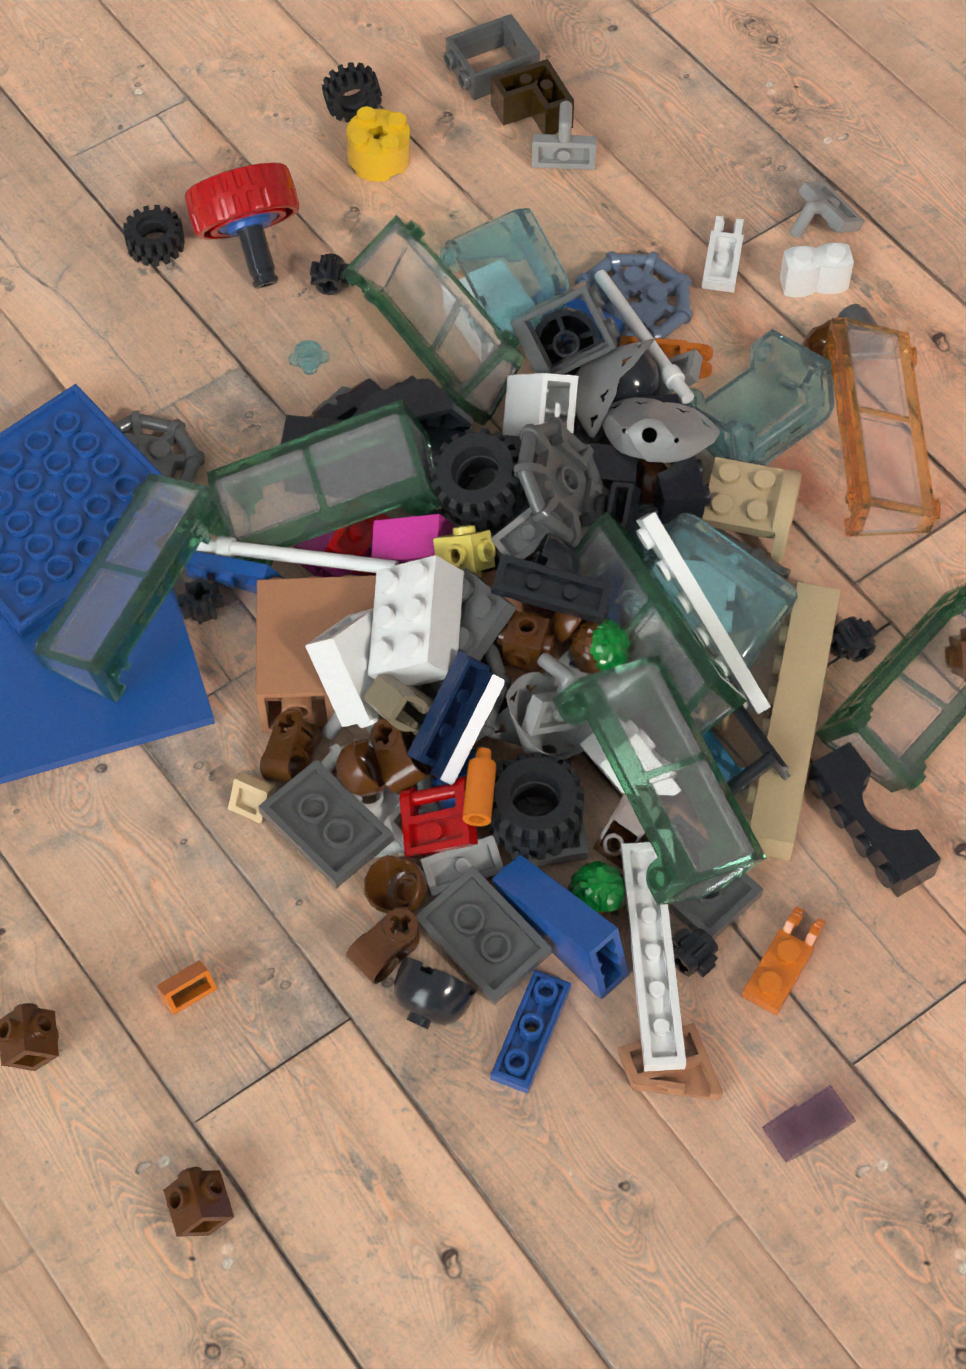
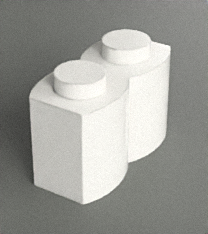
(816, 269)

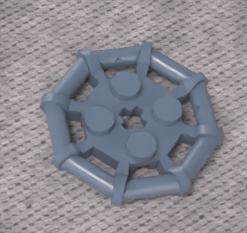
(647, 288)

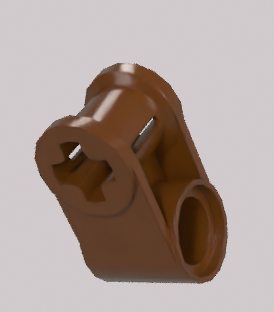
(289, 750)
(391, 750)
(381, 949)

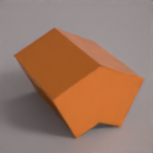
(182, 980)

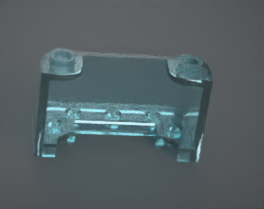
(507, 265)
(770, 403)
(739, 588)

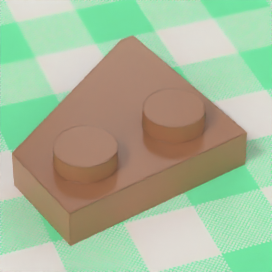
(695, 1080)

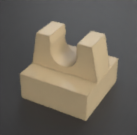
(248, 794)

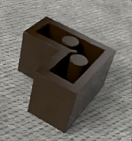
(530, 92)

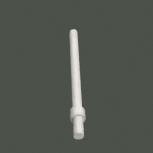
(670, 373)
(230, 547)

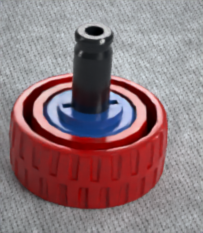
(243, 205)

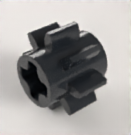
(328, 274)
(200, 600)
(854, 639)
(694, 952)

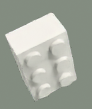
(416, 620)

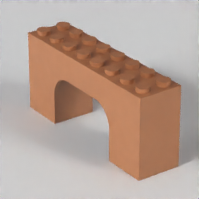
(299, 611)

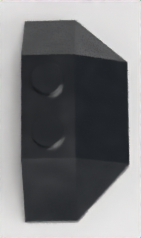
(426, 401)

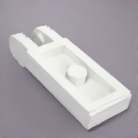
(723, 257)

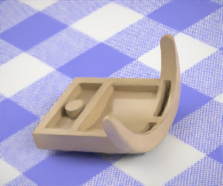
(753, 501)

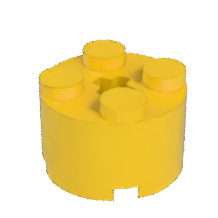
(378, 143)

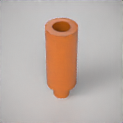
(479, 789)

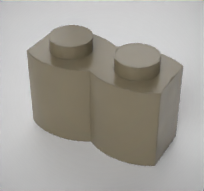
(398, 704)

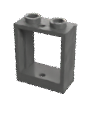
(484, 38)
(535, 350)

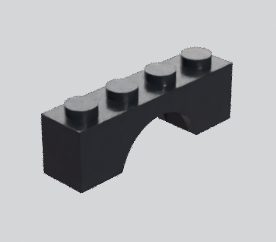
(681, 485)
(899, 856)

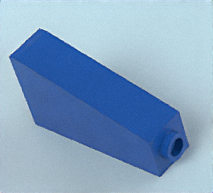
(570, 927)

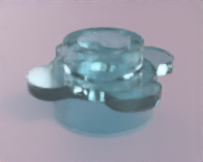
(311, 350)

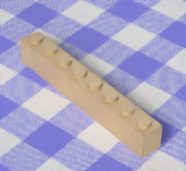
(793, 717)

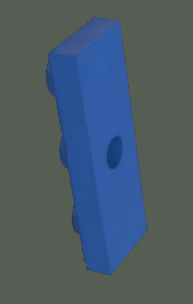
(522, 1049)

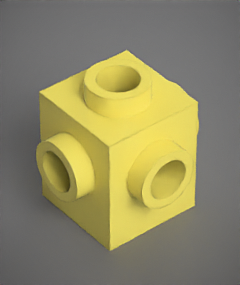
(467, 549)

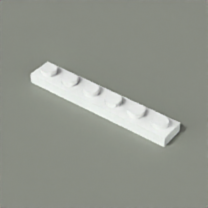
(692, 600)
(652, 965)

